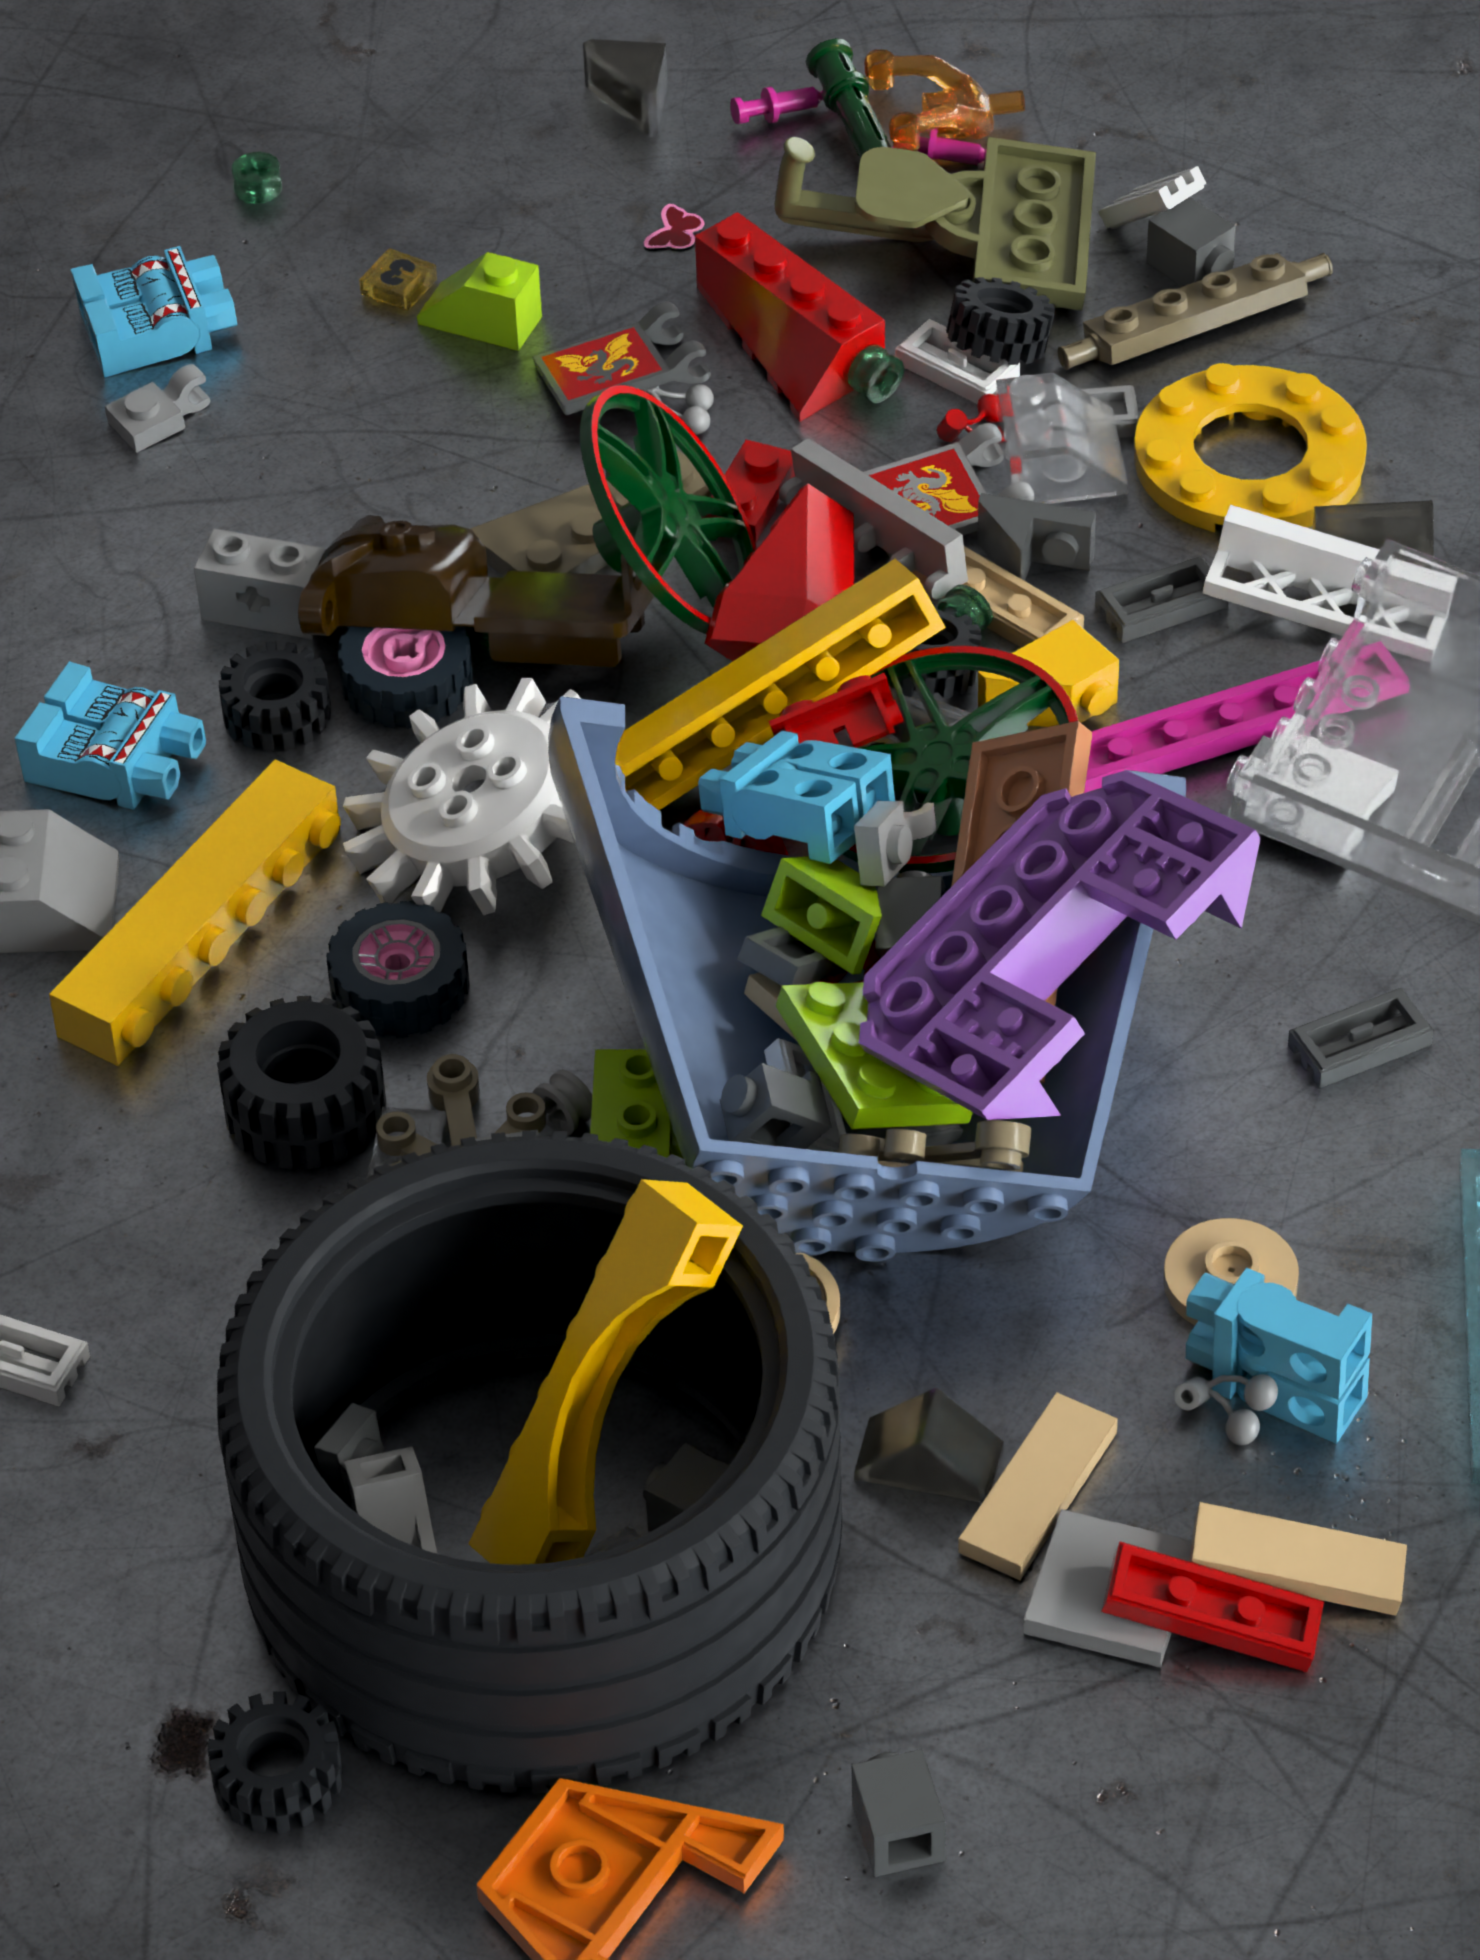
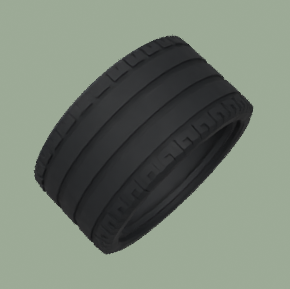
(542, 1664)

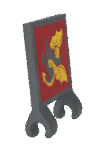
(621, 358)

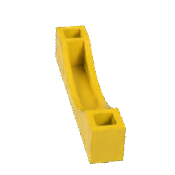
(659, 1258)

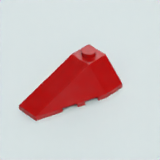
(787, 576)

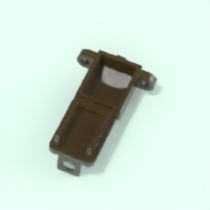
(440, 581)

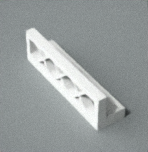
(1283, 557)

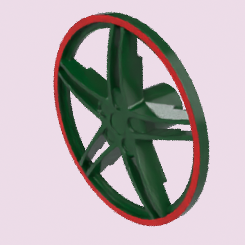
(658, 509)
(936, 756)

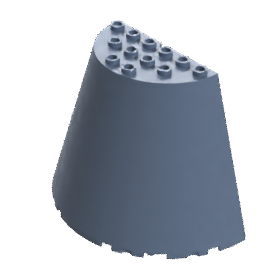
(676, 929)

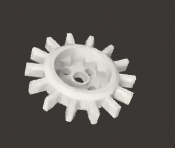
(459, 837)

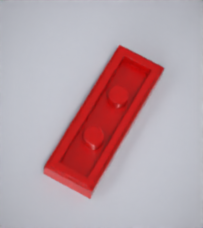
(1213, 1606)

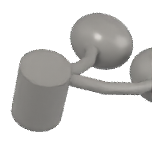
(699, 400)
(1242, 1424)

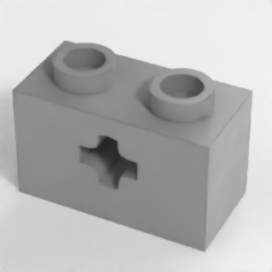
(254, 581)

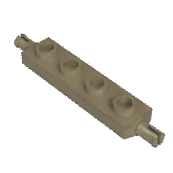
(1193, 309)

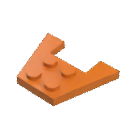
(600, 1857)

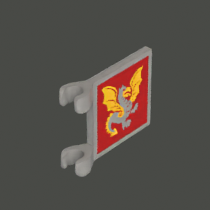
(945, 481)

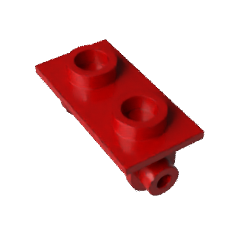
(859, 706)

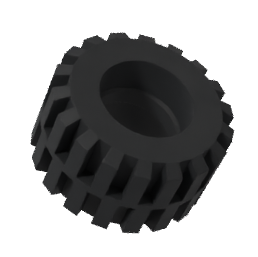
(310, 1118)

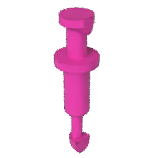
(774, 104)
(951, 149)

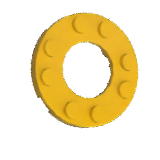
(1200, 495)

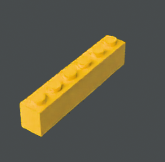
(805, 661)
(195, 913)

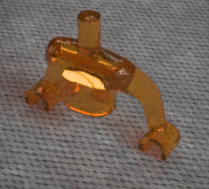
(956, 111)

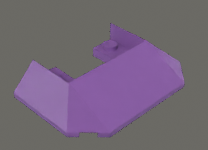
(971, 978)

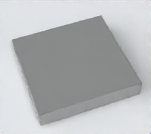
(1074, 1584)

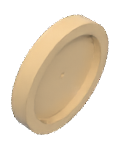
(1225, 1250)

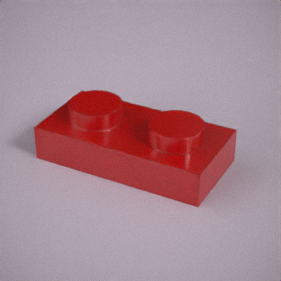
(756, 481)

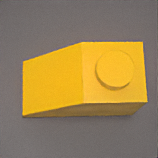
(1076, 662)

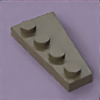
(559, 530)

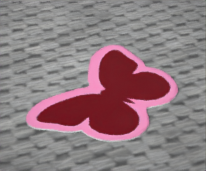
(677, 230)

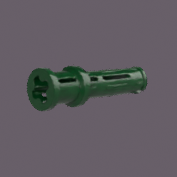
(846, 93)

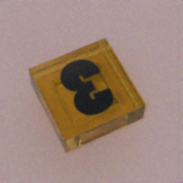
(398, 279)

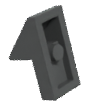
(1027, 531)

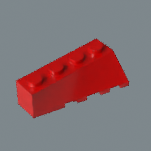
(785, 313)

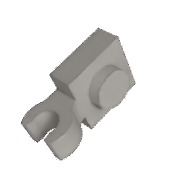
(156, 414)
(887, 837)

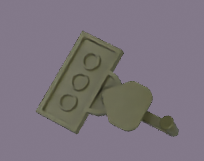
(1017, 217)

